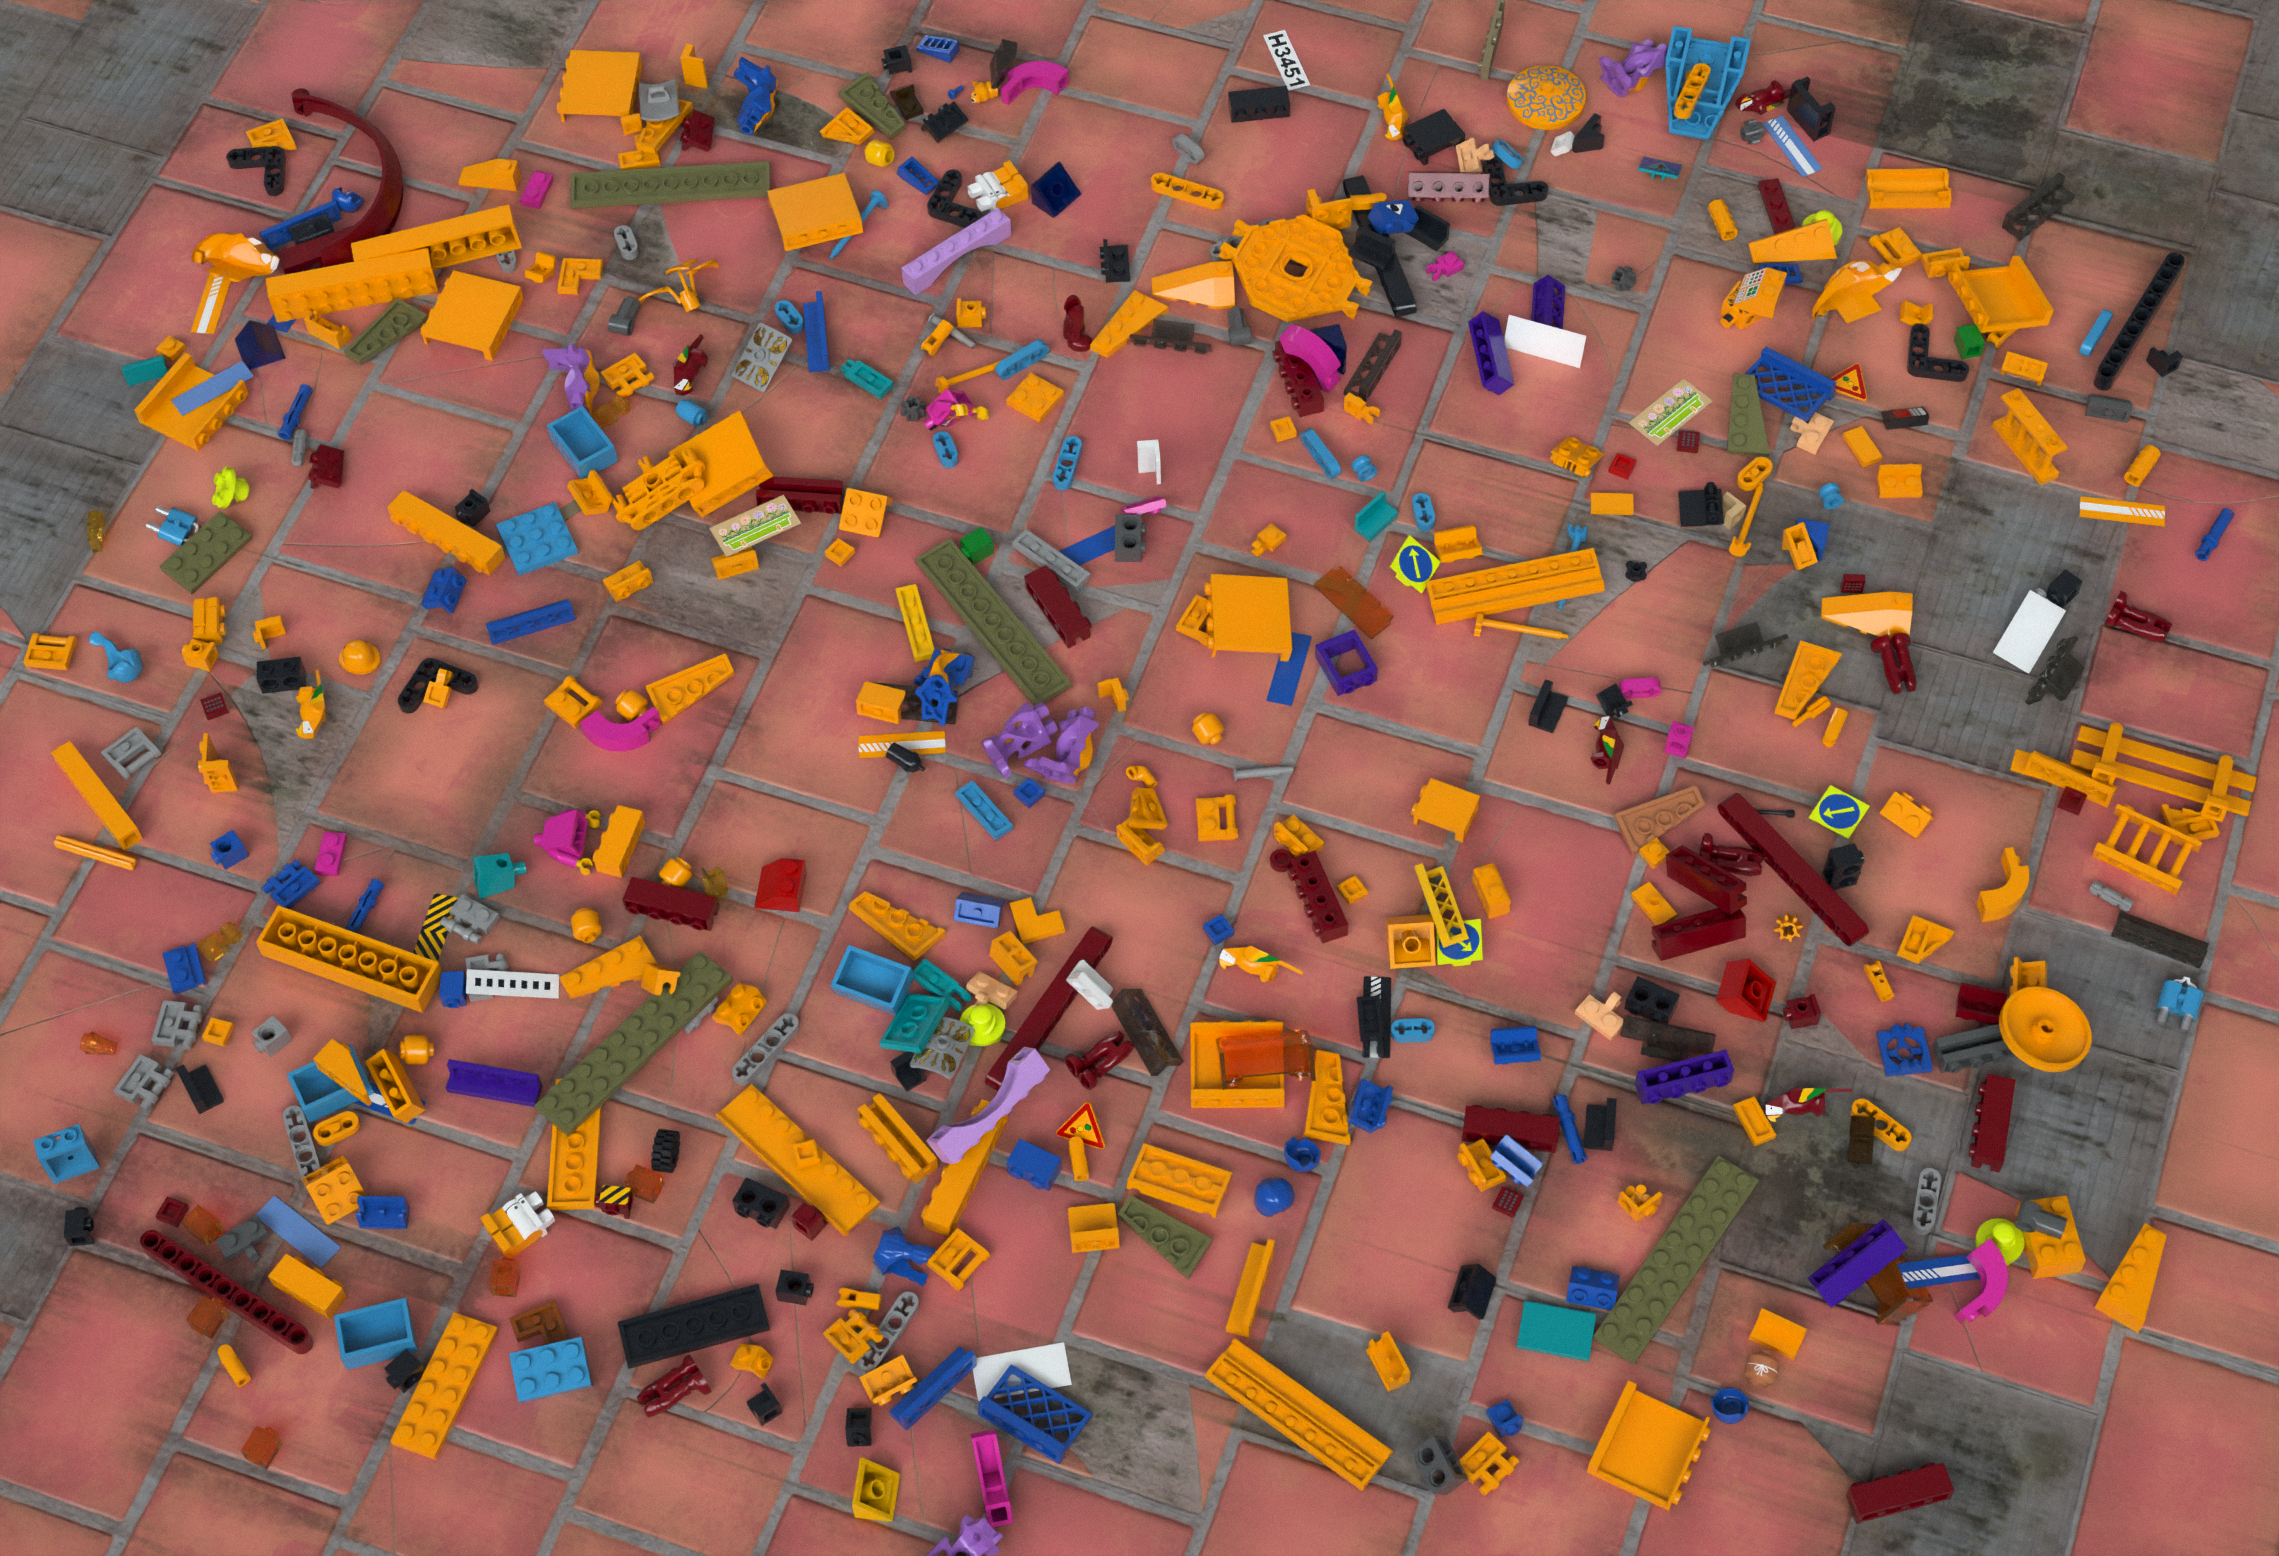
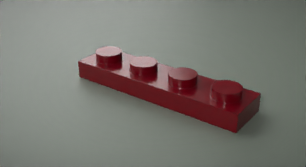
(1776, 205)

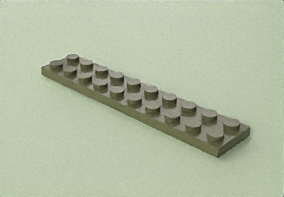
(670, 184)
(993, 623)
(632, 1044)
(1675, 1260)

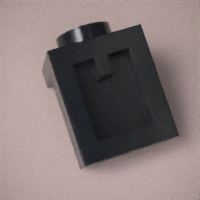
(858, 1427)

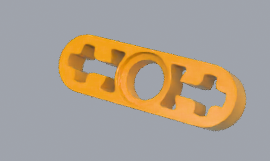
(1898, 1131)

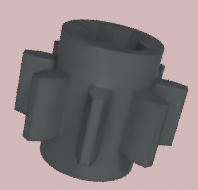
(1752, 131)
(1624, 278)
(913, 409)

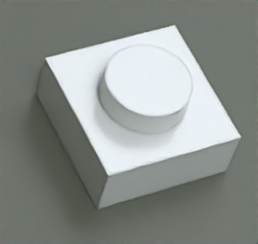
(1562, 143)

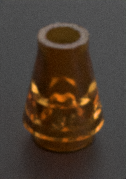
(96, 1044)

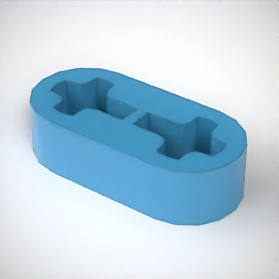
(1507, 153)
(785, 319)
(942, 450)
(1419, 512)
(1412, 1030)

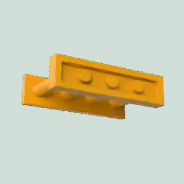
(2021, 443)
(2149, 871)

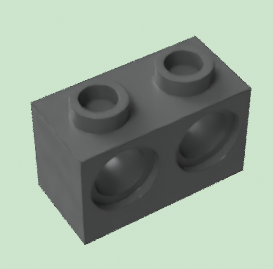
(1126, 538)
(1444, 1462)

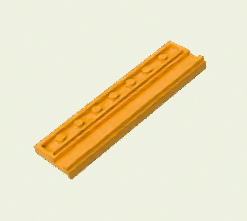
(1515, 586)
(771, 1138)
(1298, 1414)

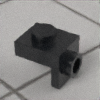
(1613, 701)

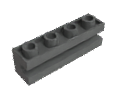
(1970, 1049)

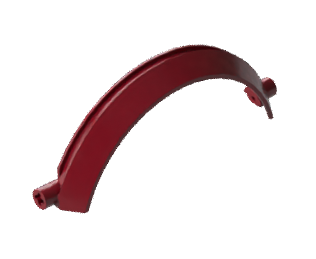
(387, 205)

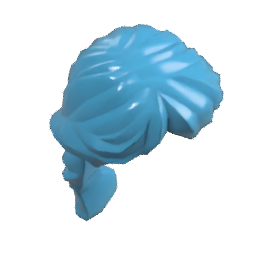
(123, 665)

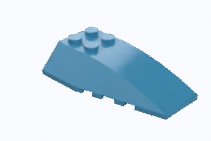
(1727, 69)

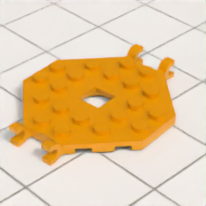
(1321, 289)

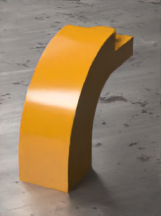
(2003, 901)

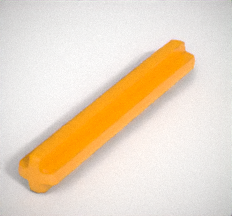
(95, 852)

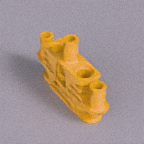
(659, 489)

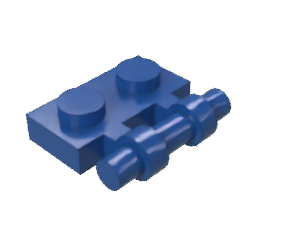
(294, 888)

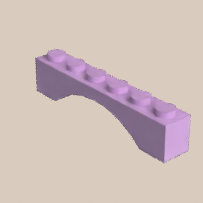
(925, 269)
(1022, 1074)

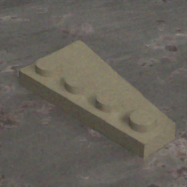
(1492, 40)

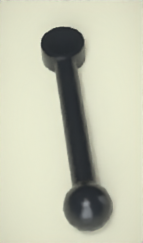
(1789, 813)

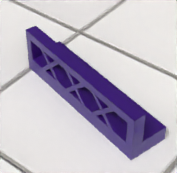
(1542, 302)
(493, 1083)

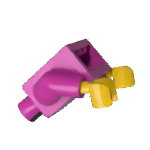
(950, 408)
(565, 837)

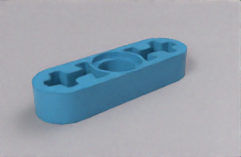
(2096, 333)
(1021, 359)
(1320, 453)
(1069, 471)

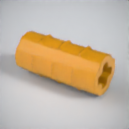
(1722, 219)
(2142, 465)

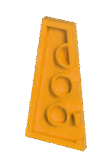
(658, 132)
(1797, 244)
(1129, 319)
(682, 689)
(897, 926)
(609, 969)
(1326, 1104)

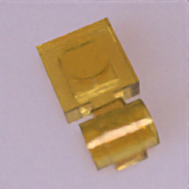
(607, 415)
(96, 522)
(215, 946)

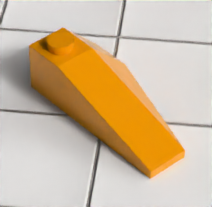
(1202, 284)
(1871, 613)

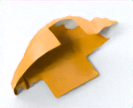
(235, 256)
(1852, 289)

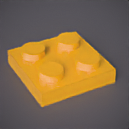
(1035, 397)

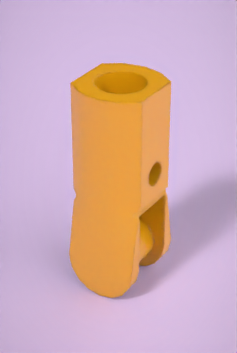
(1367, 201)
(939, 335)
(2004, 335)
(1834, 727)
(1879, 982)
(1078, 1159)
(863, 1299)
(233, 1365)

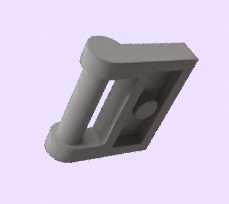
(127, 748)

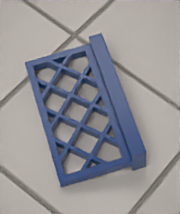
(1795, 374)
(1020, 1427)

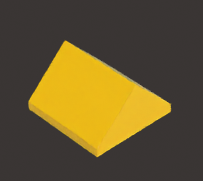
(875, 1491)

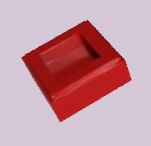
(1622, 466)

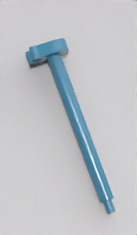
(878, 199)
(1577, 535)

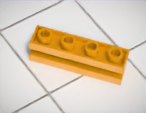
(898, 1139)

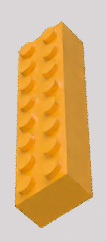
(449, 240)
(352, 285)
(350, 959)

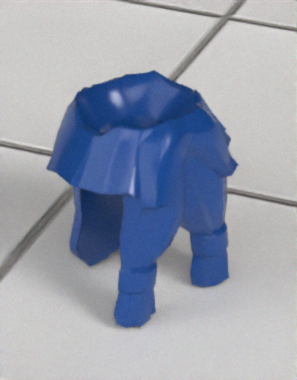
(894, 1252)

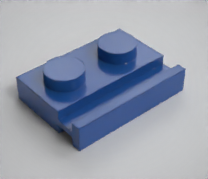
(184, 968)

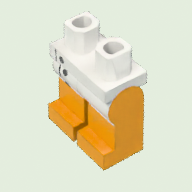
(999, 188)
(517, 1225)

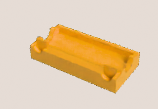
(1908, 188)
(1179, 1180)

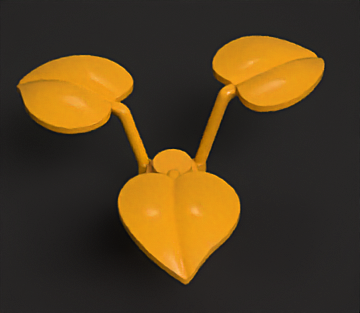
(688, 297)

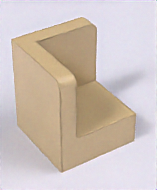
(1732, 510)

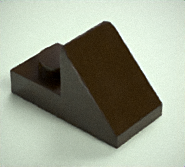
(906, 101)
(1861, 1139)

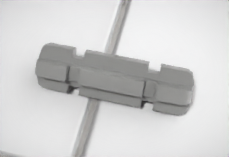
(299, 447)
(2111, 896)

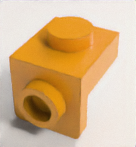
(542, 268)
(1913, 314)
(267, 629)
(1113, 687)
(752, 1359)

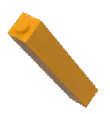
(96, 795)

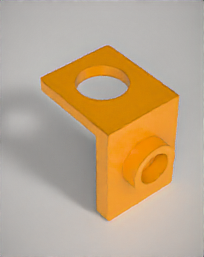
(1646, 1209)

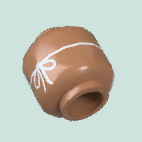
(1761, 1368)

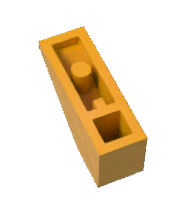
(492, 174)
(338, 1065)

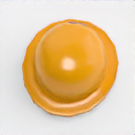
(359, 657)

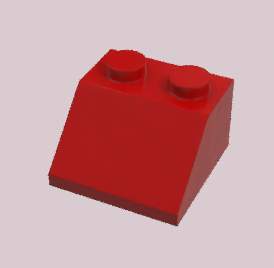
(781, 885)
(1746, 990)

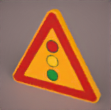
(1851, 383)
(1084, 1125)

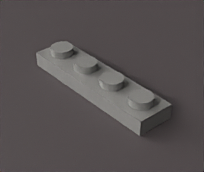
(1044, 554)

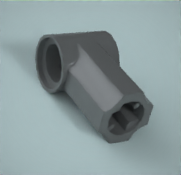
(623, 320)
(1238, 330)
(2033, 1218)

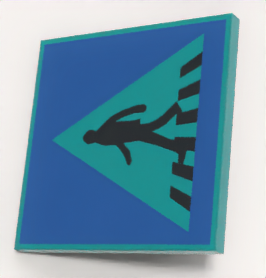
(1659, 167)

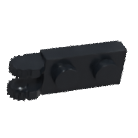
(1370, 1023)

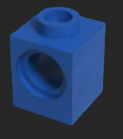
(228, 842)
(453, 989)

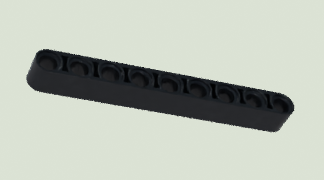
(1392, 276)
(2139, 321)

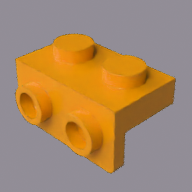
(1940, 263)
(591, 494)
(1457, 544)
(1906, 814)
(2028, 974)
(740, 1008)
(1479, 1165)
(887, 1380)

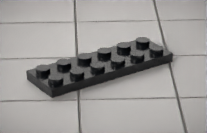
(693, 1326)

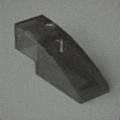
(1002, 62)

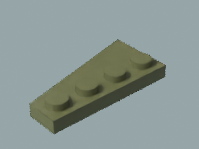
(869, 102)
(388, 328)
(1746, 421)
(1169, 1237)

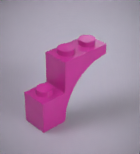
(991, 1478)

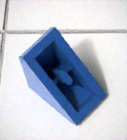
(1818, 535)

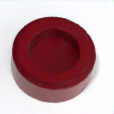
(1280, 860)

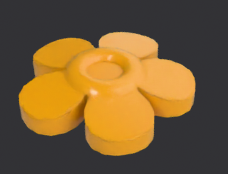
(1636, 1194)

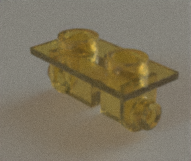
(714, 883)

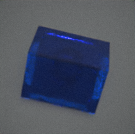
(1054, 190)
(1334, 339)
(259, 345)

